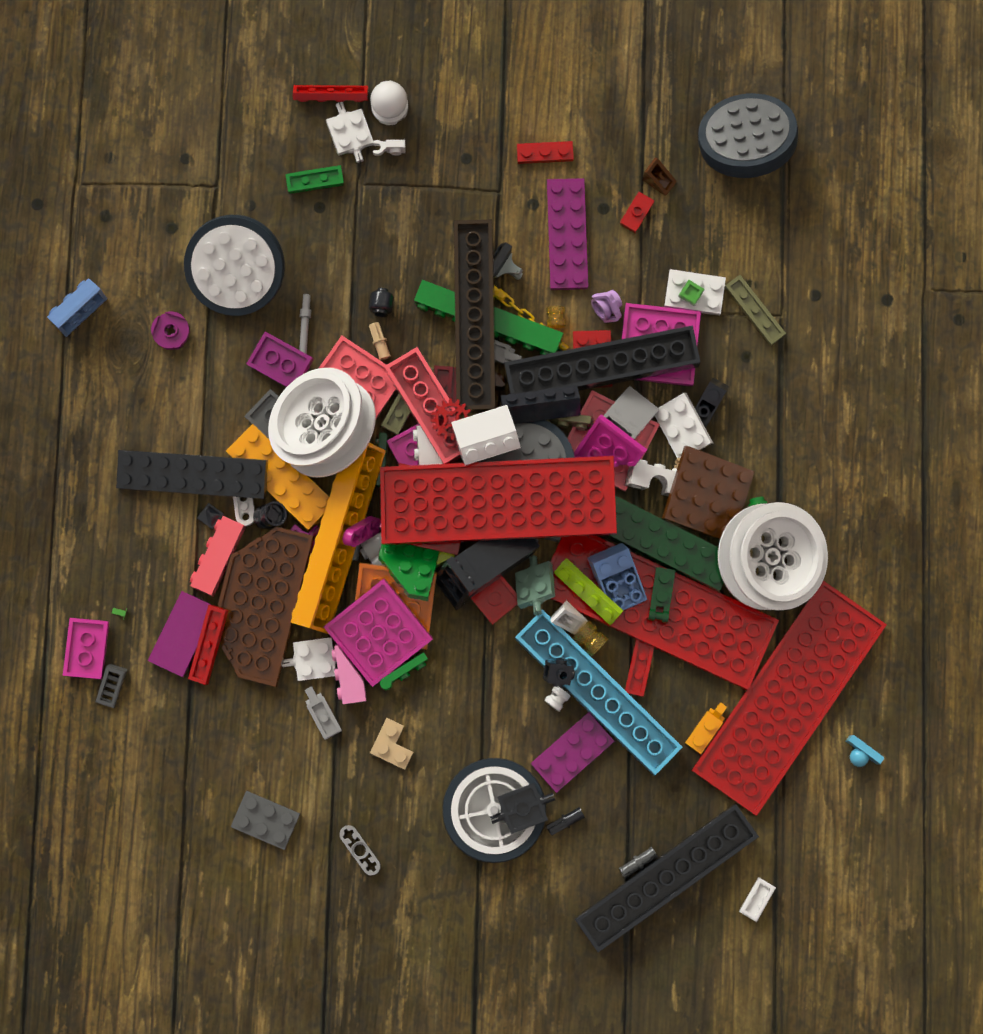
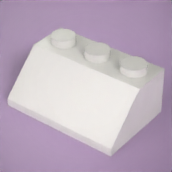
(485, 435)

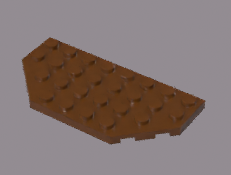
(260, 597)

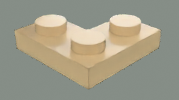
(386, 747)

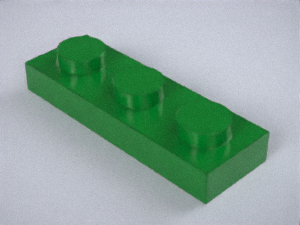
(314, 179)

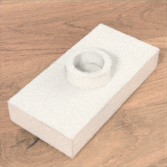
(757, 899)

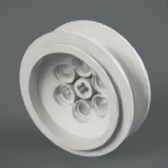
(322, 422)
(801, 544)

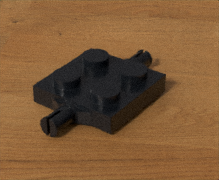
(522, 808)

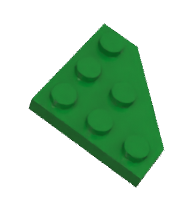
(411, 568)

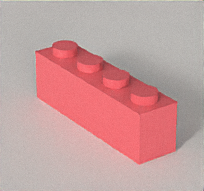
(216, 559)

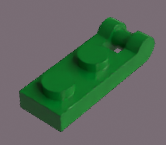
(403, 672)

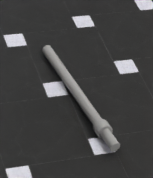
(305, 314)

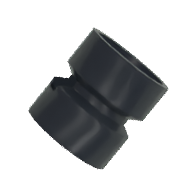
(270, 515)

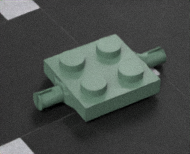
(535, 585)

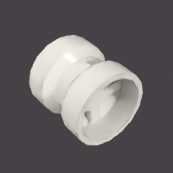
(557, 698)

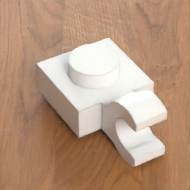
(394, 147)

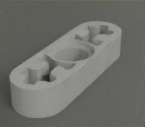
(372, 859)

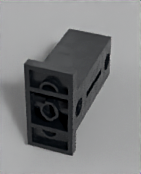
(481, 566)

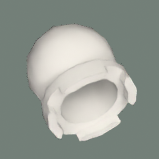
(389, 102)

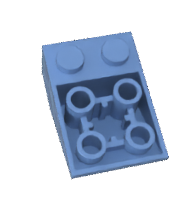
(618, 576)

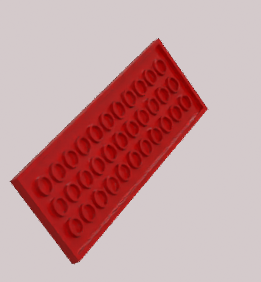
(498, 500)
(701, 626)
(789, 698)

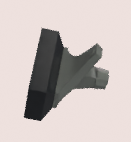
(503, 262)

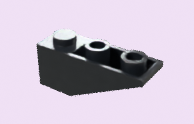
(710, 400)

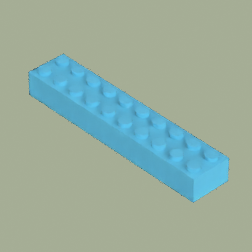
(601, 694)

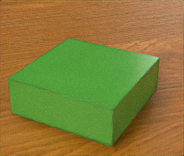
(691, 292)

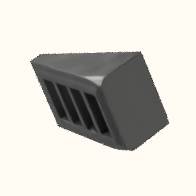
(115, 669)

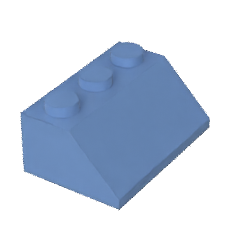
(77, 307)

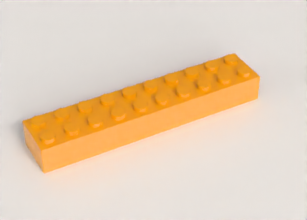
(330, 557)

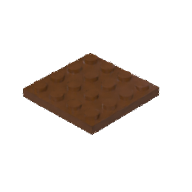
(706, 492)

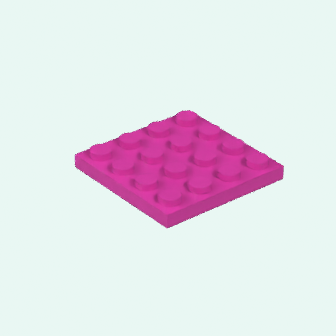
(651, 319)
(378, 632)

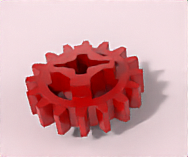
(444, 413)

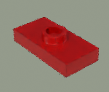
(637, 212)

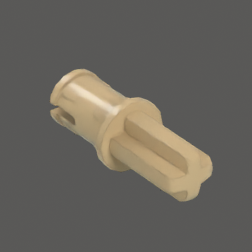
(379, 341)

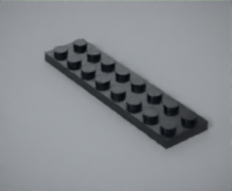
(192, 474)

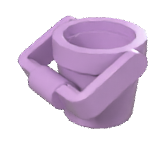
(607, 304)

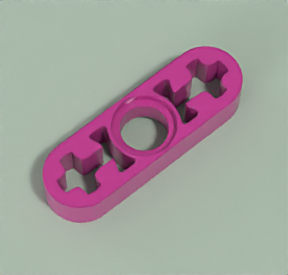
(361, 531)

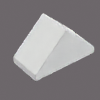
(568, 618)

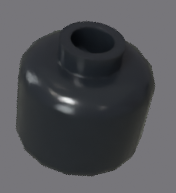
(381, 302)

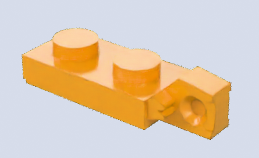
(706, 729)

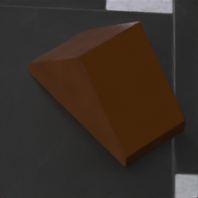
(659, 177)

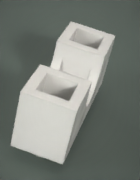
(642, 473)

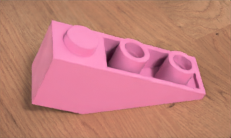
(351, 682)

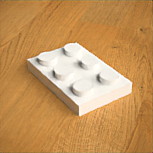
(710, 300)
(682, 425)

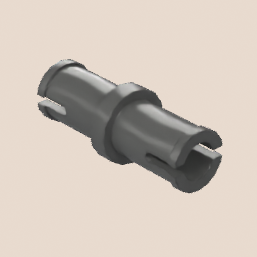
(638, 862)

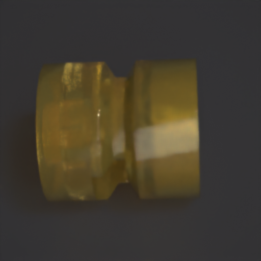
(590, 638)

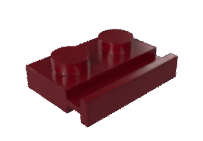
(447, 378)

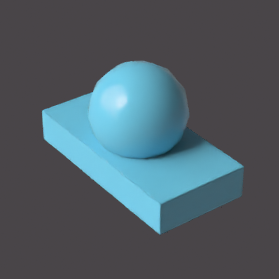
(862, 752)

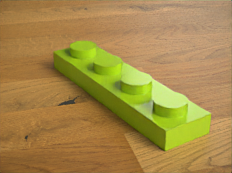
(588, 591)

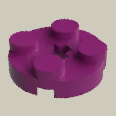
(165, 321)

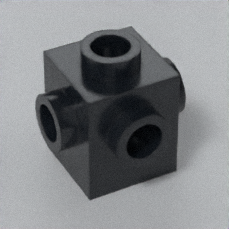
(558, 672)

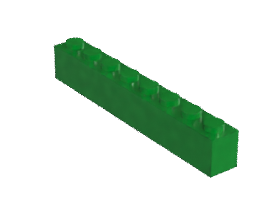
(507, 325)

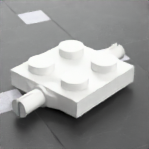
(349, 132)
(312, 659)

